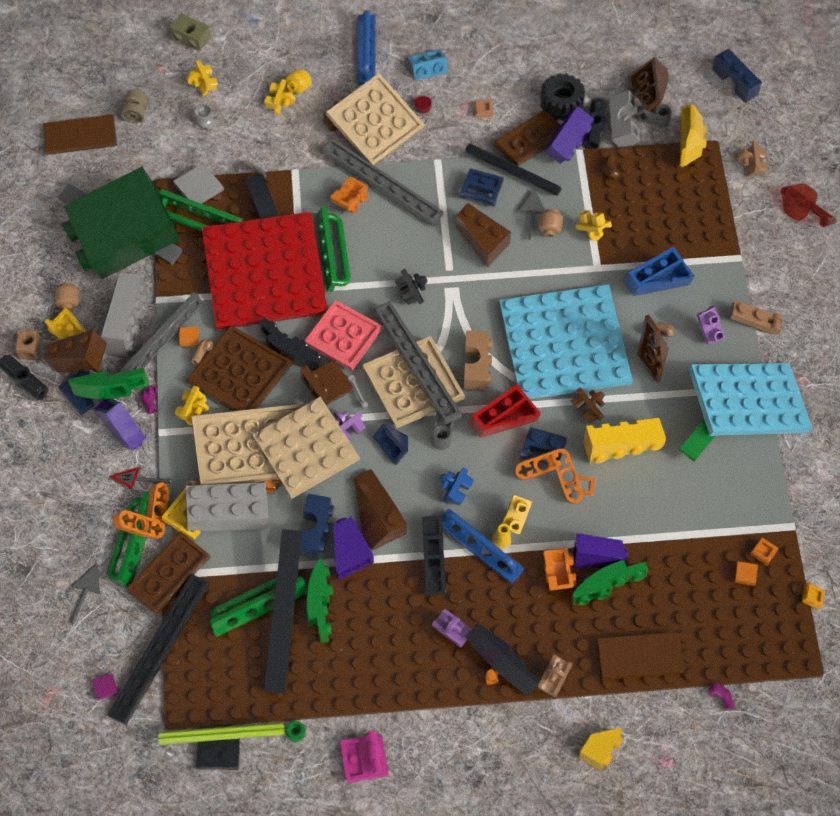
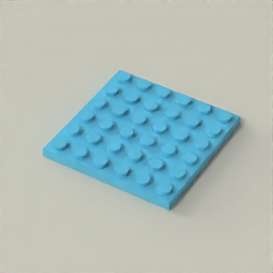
(565, 342)

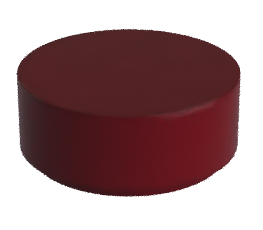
(423, 104)

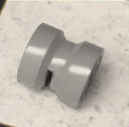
(203, 116)

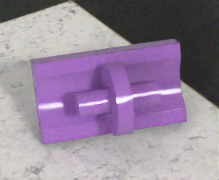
(710, 325)
(354, 422)
(452, 627)

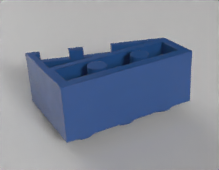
(659, 274)

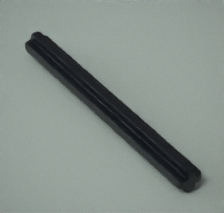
(513, 169)

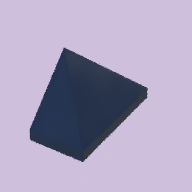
(392, 442)

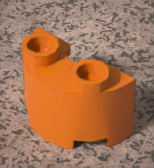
(350, 195)
(558, 569)

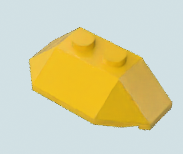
(691, 134)

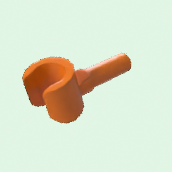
(271, 485)
(491, 676)

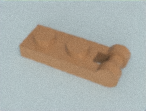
(756, 317)

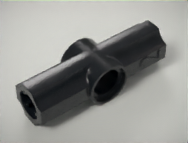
(597, 111)
(30, 383)

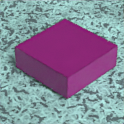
(105, 687)

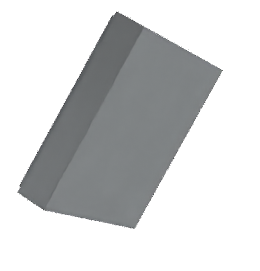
(198, 184)

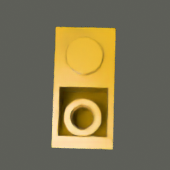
(600, 746)

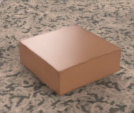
(483, 108)

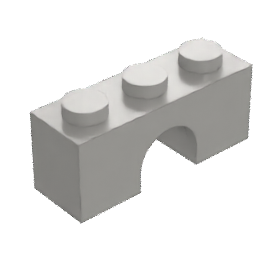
(624, 131)

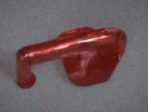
(800, 200)

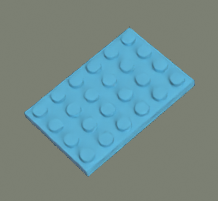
(749, 399)

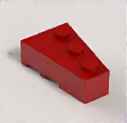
(505, 413)

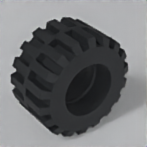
(565, 86)

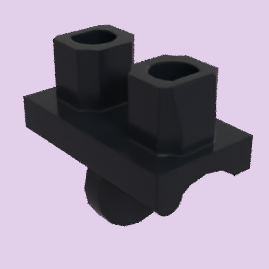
(407, 281)

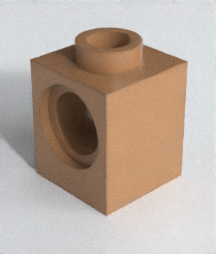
(31, 350)

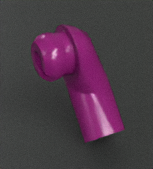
(148, 398)
(723, 693)

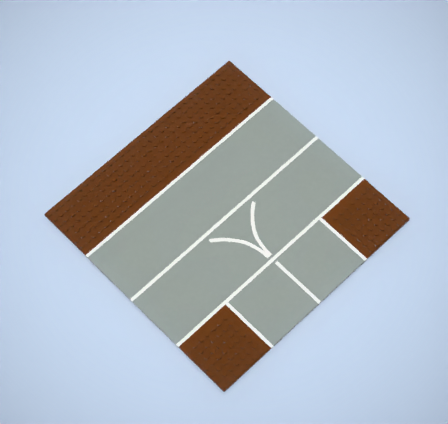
(668, 511)

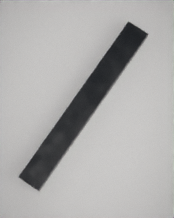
(283, 612)
(158, 649)

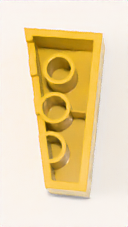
(623, 439)

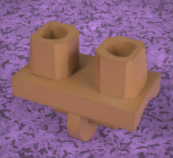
(751, 159)
(554, 676)

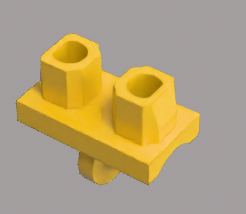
(200, 79)
(282, 98)
(592, 224)
(194, 405)
(517, 513)

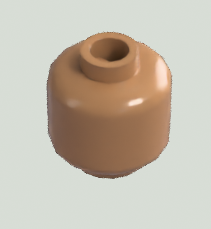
(550, 222)
(67, 296)

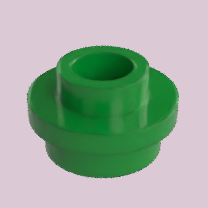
(292, 726)

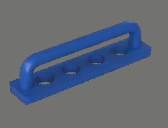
(365, 36)
(509, 573)

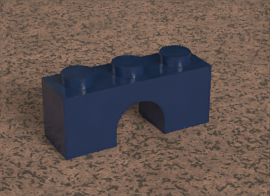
(746, 83)
(319, 510)

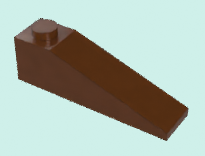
(649, 83)
(652, 349)
(378, 513)

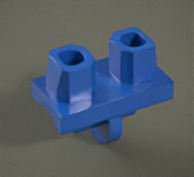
(460, 479)

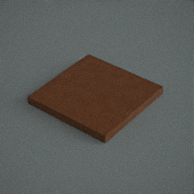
(239, 371)

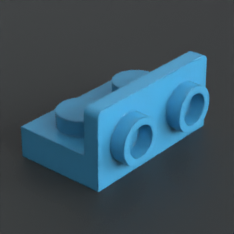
(428, 64)

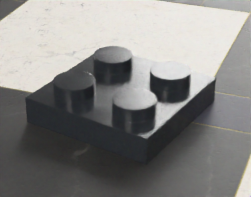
(218, 753)

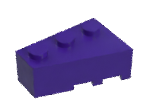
(569, 135)

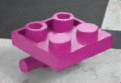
(364, 758)

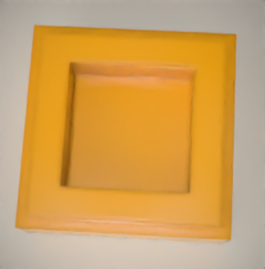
(813, 596)

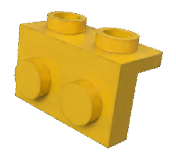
(64, 325)

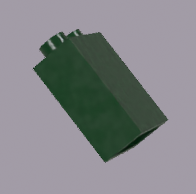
(119, 224)

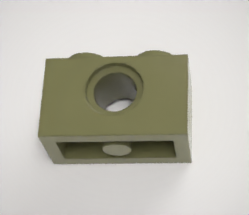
(190, 32)

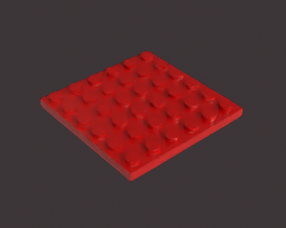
(264, 270)

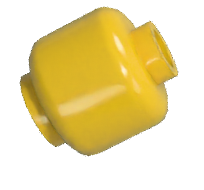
(298, 81)

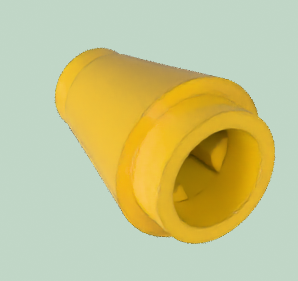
(502, 536)

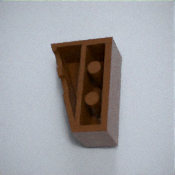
(483, 233)
(76, 352)

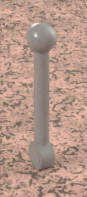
(351, 378)

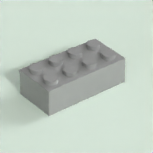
(124, 315)
(226, 507)

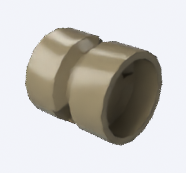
(134, 106)

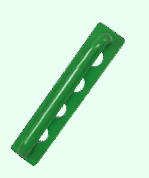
(195, 208)
(327, 250)
(131, 558)
(219, 622)

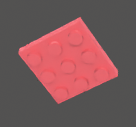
(343, 335)

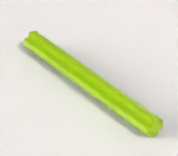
(221, 733)

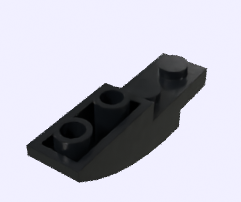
(293, 349)

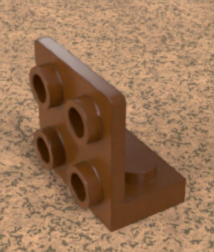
(326, 382)

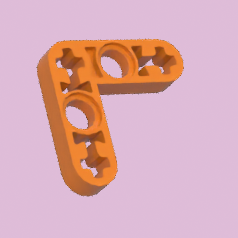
(554, 465)
(150, 519)

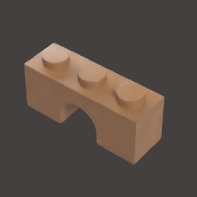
(477, 346)

